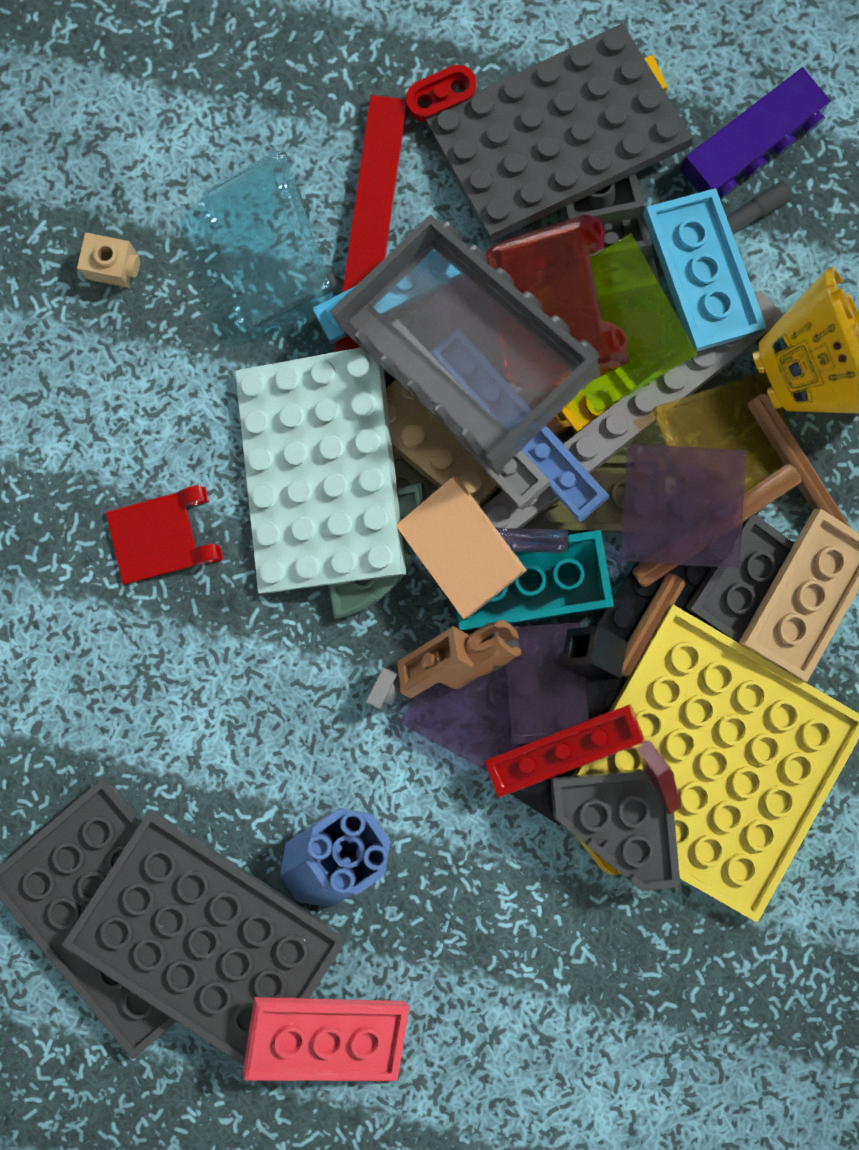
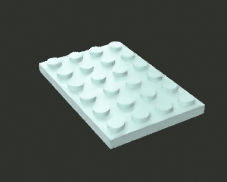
(320, 471)

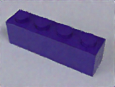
(756, 134)

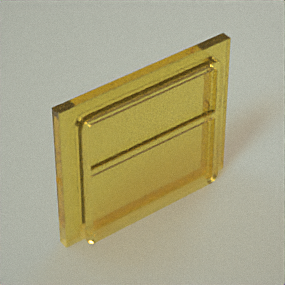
(723, 421)

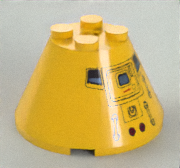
(814, 351)

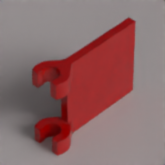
(158, 536)

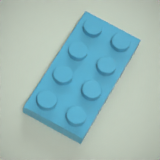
(704, 269)

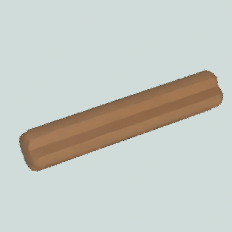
(650, 621)

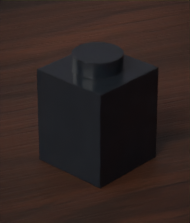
(594, 653)

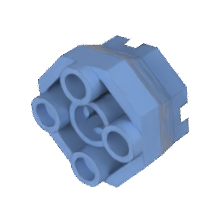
(332, 854)

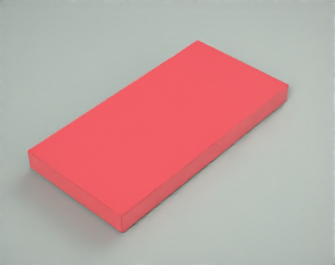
(325, 1039)

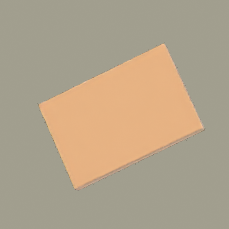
(460, 547)

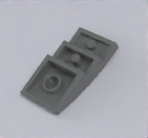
(620, 213)

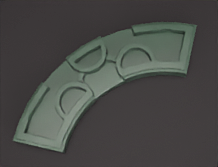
(359, 595)

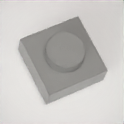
(384, 690)

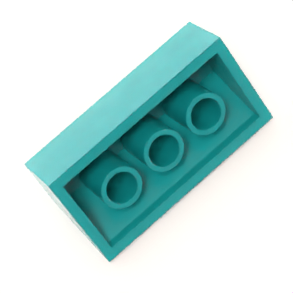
(551, 587)

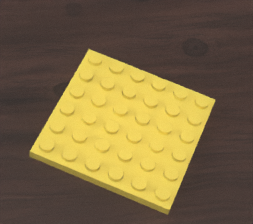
(745, 753)

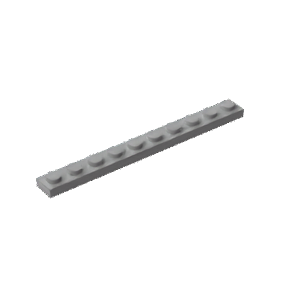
(633, 416)

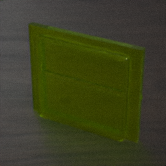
(636, 304)

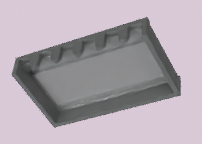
(466, 342)

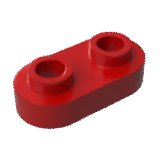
(438, 91)

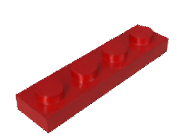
(565, 750)

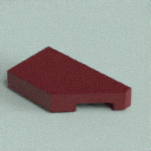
(660, 776)

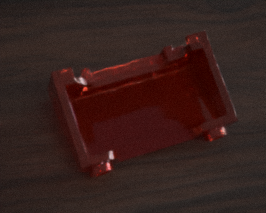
(558, 271)

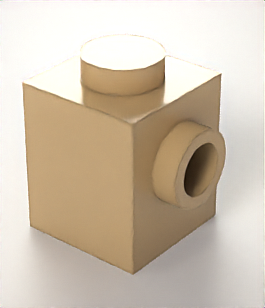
(108, 260)

